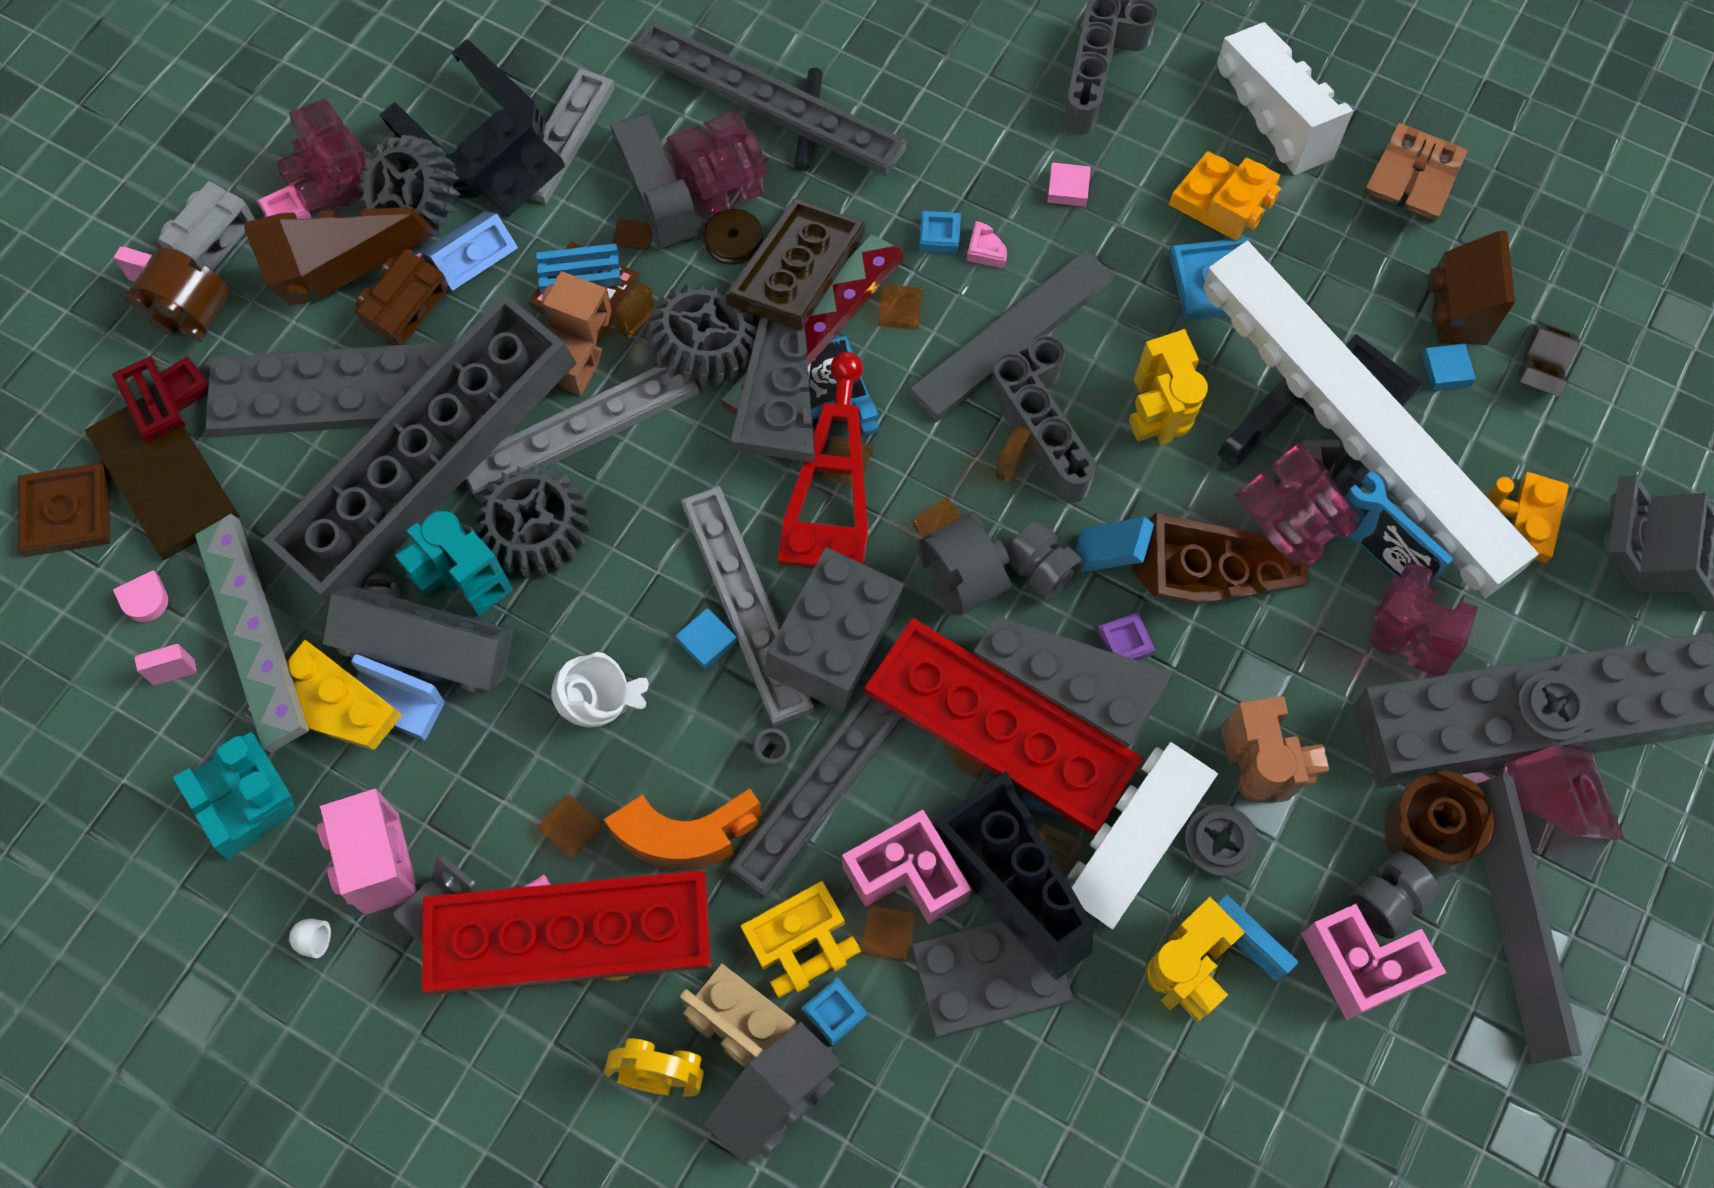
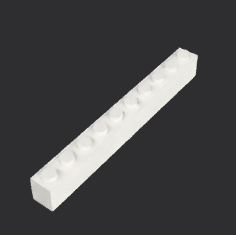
(1368, 420)

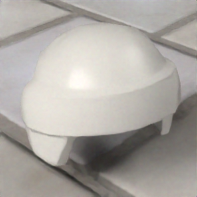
(595, 691)

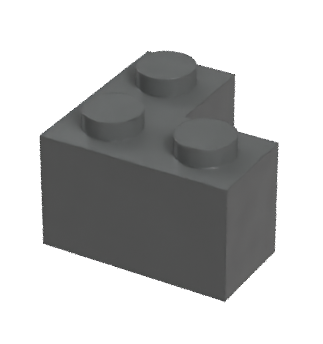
(773, 1094)

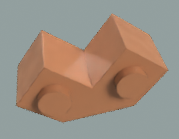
(575, 315)

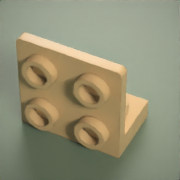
(736, 1014)

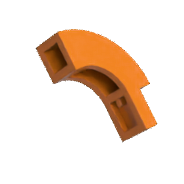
(683, 843)

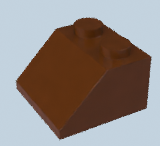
(1472, 290)

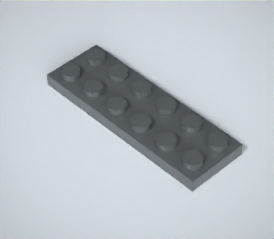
(313, 388)

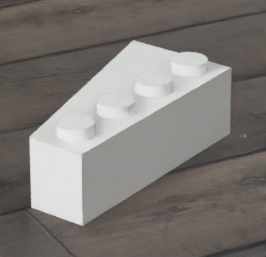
(1284, 98)
(1141, 834)

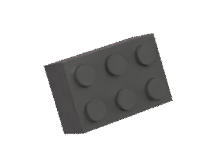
(833, 629)

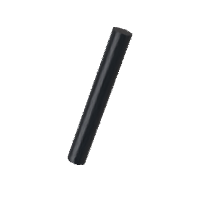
(804, 145)

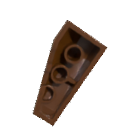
(322, 254)
(1212, 562)

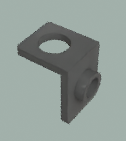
(410, 914)

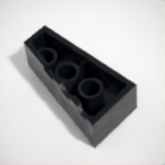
(1016, 875)

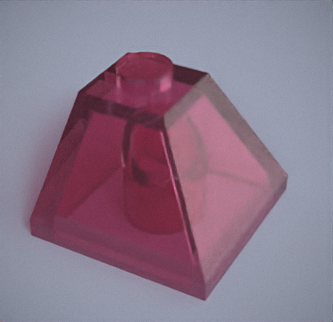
(1566, 790)

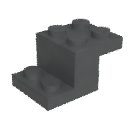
(1663, 541)

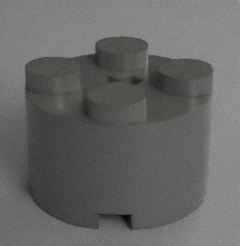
(964, 564)

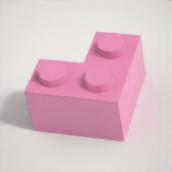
(912, 857)
(1360, 970)

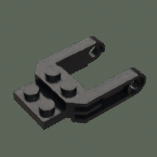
(506, 152)
(1282, 401)

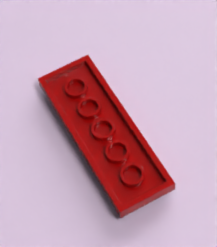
(1003, 726)
(565, 932)

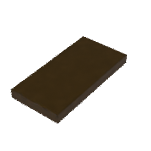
(796, 264)
(161, 480)

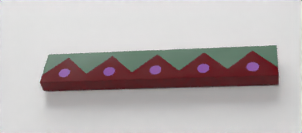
(847, 294)

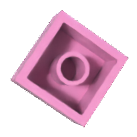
(367, 852)

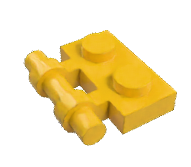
(793, 926)

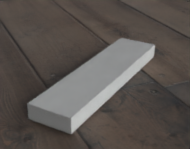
(573, 121)

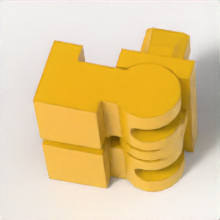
(1174, 388)
(1178, 967)

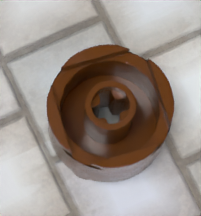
(178, 295)
(1462, 815)

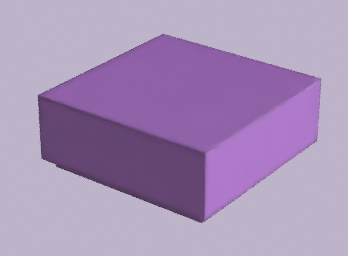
(1126, 637)

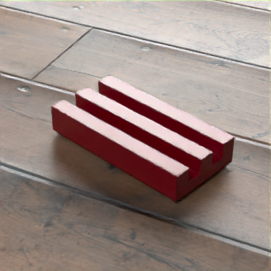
(161, 424)

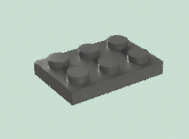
(983, 979)

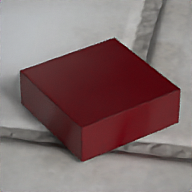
(185, 383)

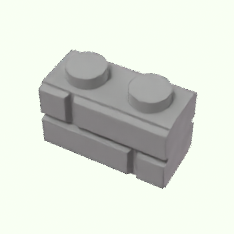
(207, 226)

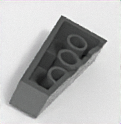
(1089, 682)

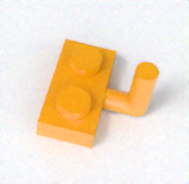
(1536, 510)

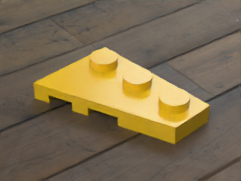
(338, 701)

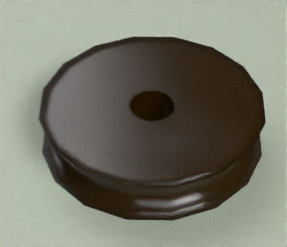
(729, 223)

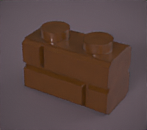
(401, 298)

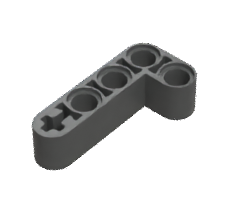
(1105, 26)
(660, 194)
(1048, 424)

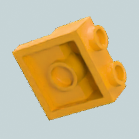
(1227, 195)

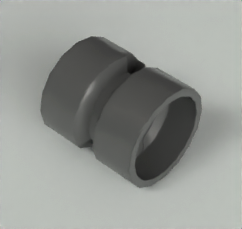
(1046, 564)
(1394, 894)

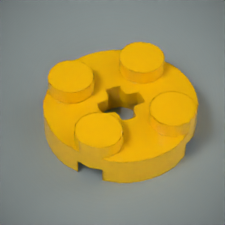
(654, 1071)

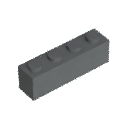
(418, 638)

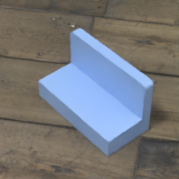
(470, 249)
(411, 696)

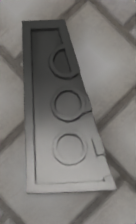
(776, 396)

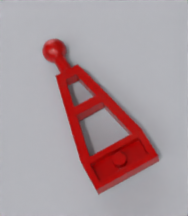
(804, 541)

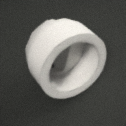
(310, 937)

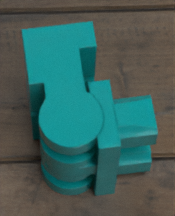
(449, 556)
(236, 795)

